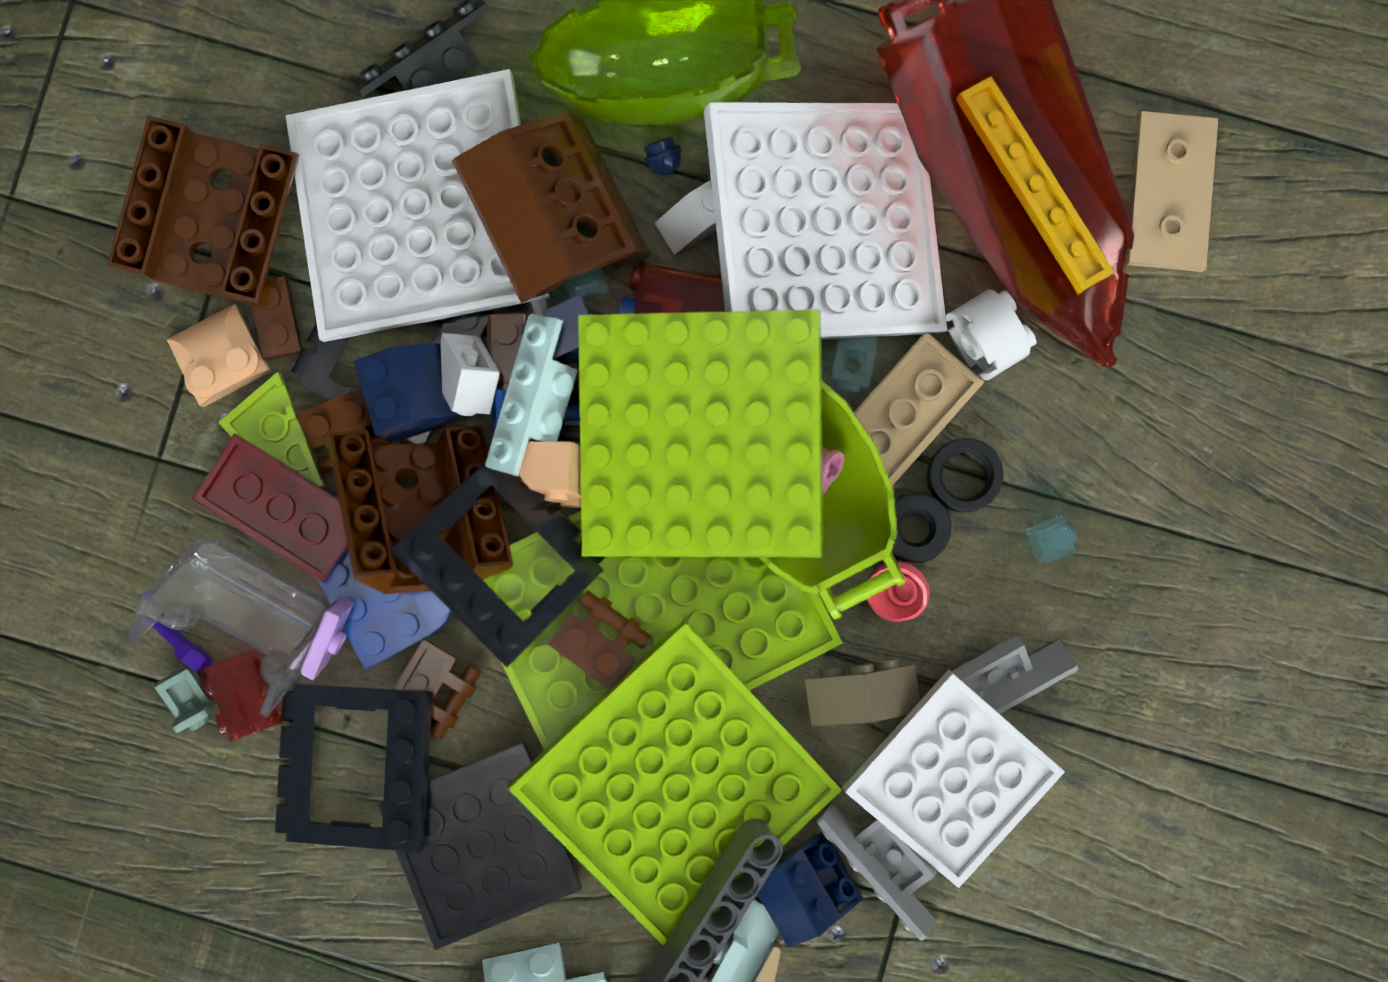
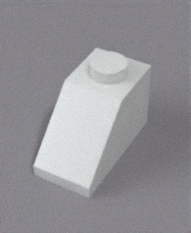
(689, 220)
(467, 374)

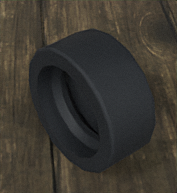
(991, 462)

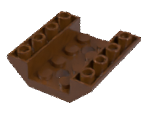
(535, 207)
(176, 209)
(382, 512)

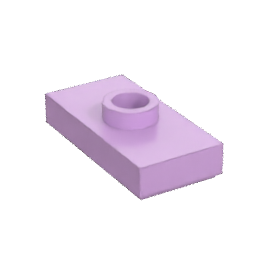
(328, 638)

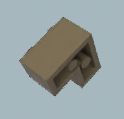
(862, 694)

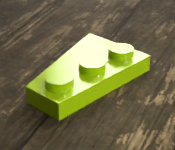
(271, 424)

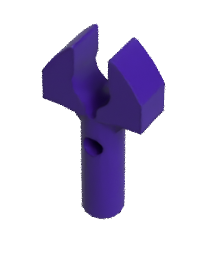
(187, 652)

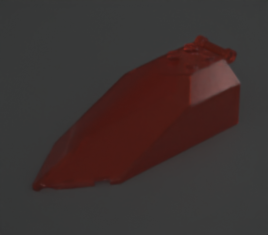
(1033, 67)

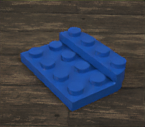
(382, 622)

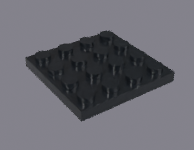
(483, 852)

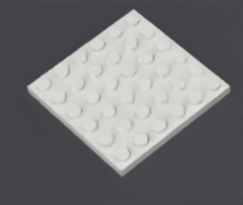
(387, 211)
(825, 216)

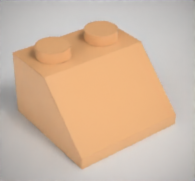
(553, 471)

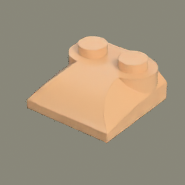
(218, 356)

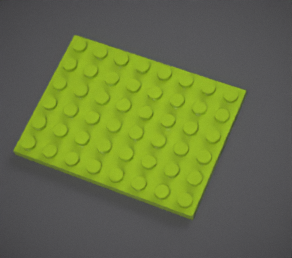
(732, 603)

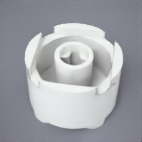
(990, 333)

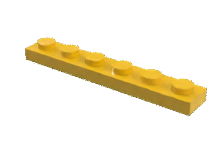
(1034, 185)

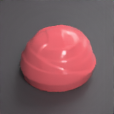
(901, 602)

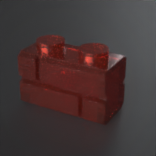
(239, 695)

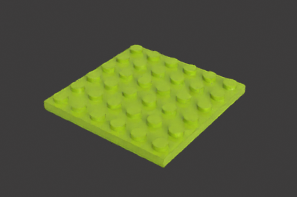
(701, 434)
(666, 778)

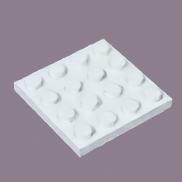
(953, 779)

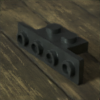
(433, 58)

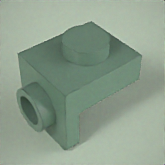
(186, 699)

